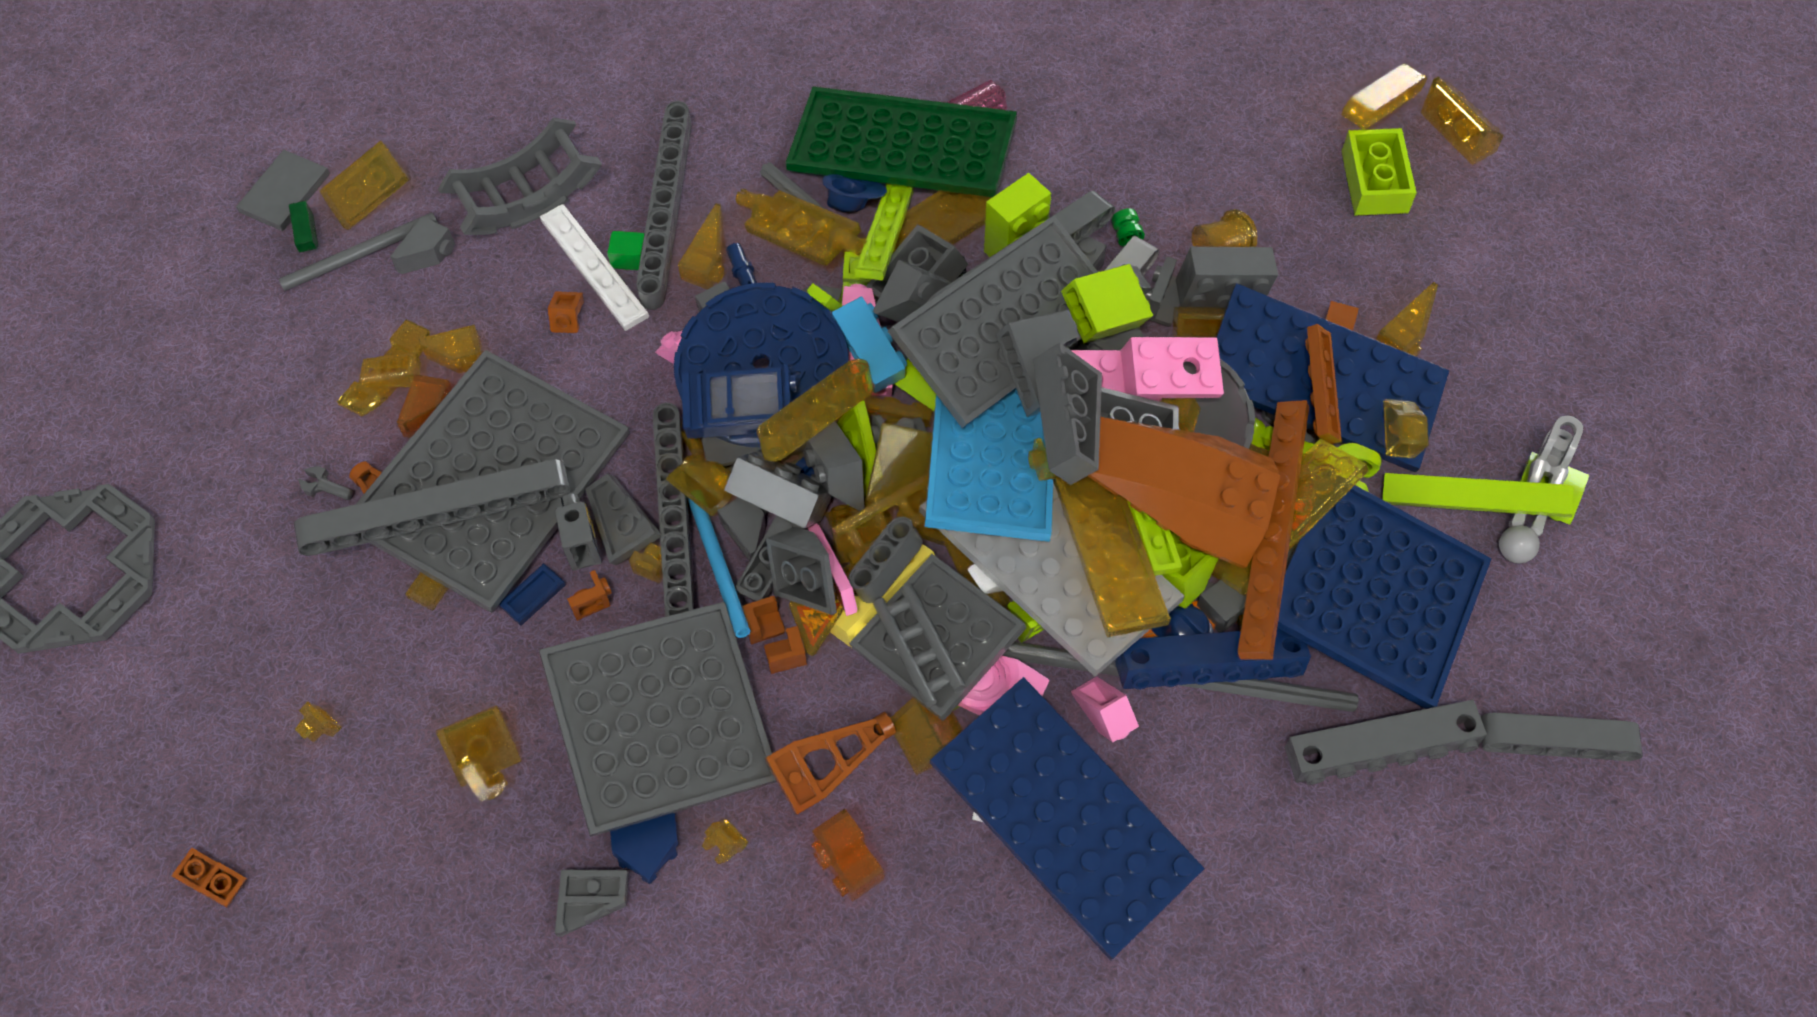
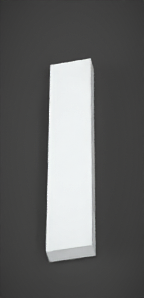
(594, 267)

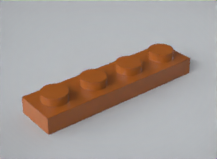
(1324, 384)

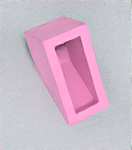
(1106, 708)

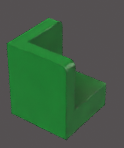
(625, 250)

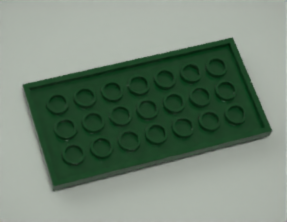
(903, 141)

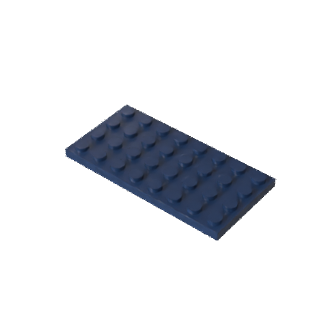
(1269, 353)
(1067, 817)

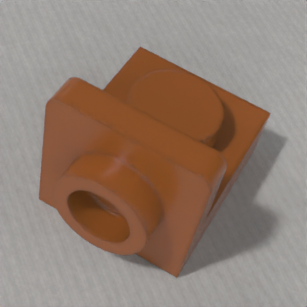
(564, 311)
(590, 600)

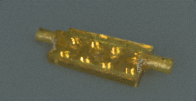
(800, 226)

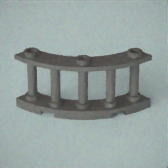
(534, 204)

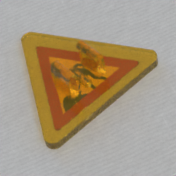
(814, 624)

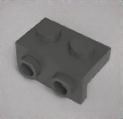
(1164, 294)

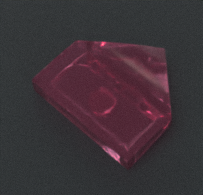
(985, 95)

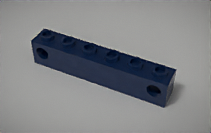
(1206, 660)

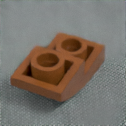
(209, 877)

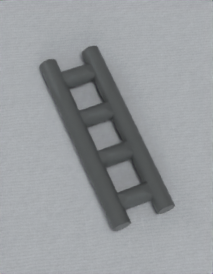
(936, 651)

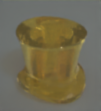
(1232, 230)

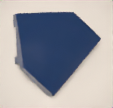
(646, 845)

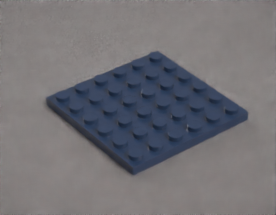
(1382, 594)

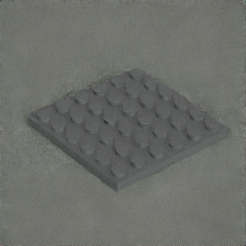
(657, 717)

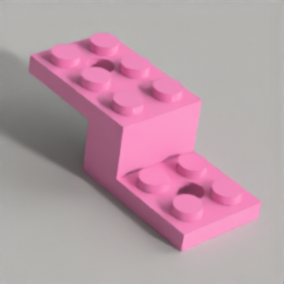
(1155, 367)

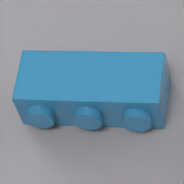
(870, 342)

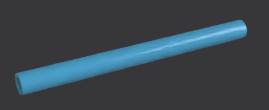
(720, 571)

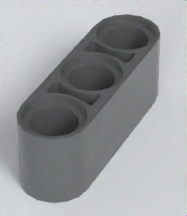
(889, 546)

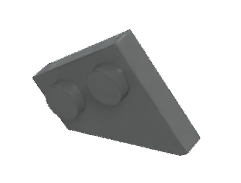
(589, 897)

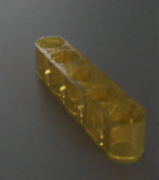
(1384, 96)
(815, 410)

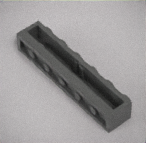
(1386, 741)

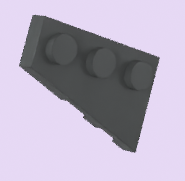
(619, 519)

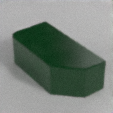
(303, 226)

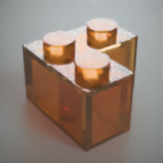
(842, 849)

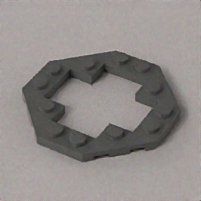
(132, 556)

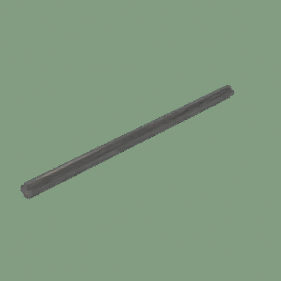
(1253, 687)

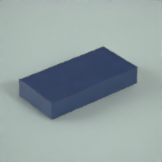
(532, 594)

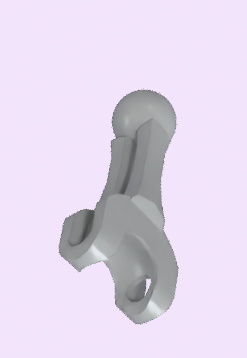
(1519, 542)

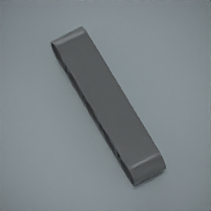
(1562, 736)

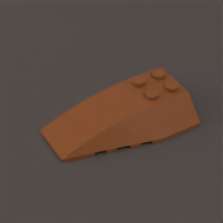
(1192, 484)

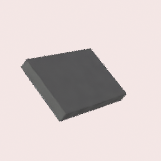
(283, 183)

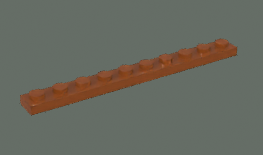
(1271, 556)

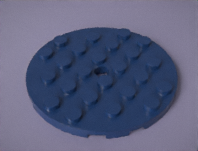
(758, 324)

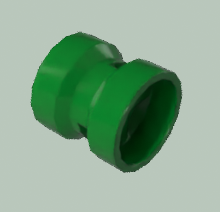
(1127, 225)

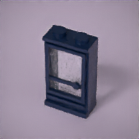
(734, 400)

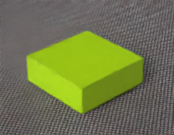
(823, 298)

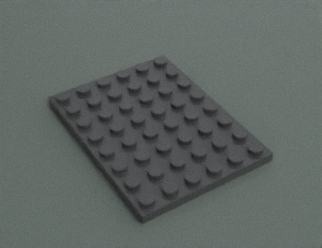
(486, 426)

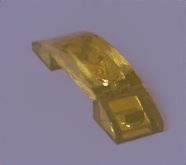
(364, 399)

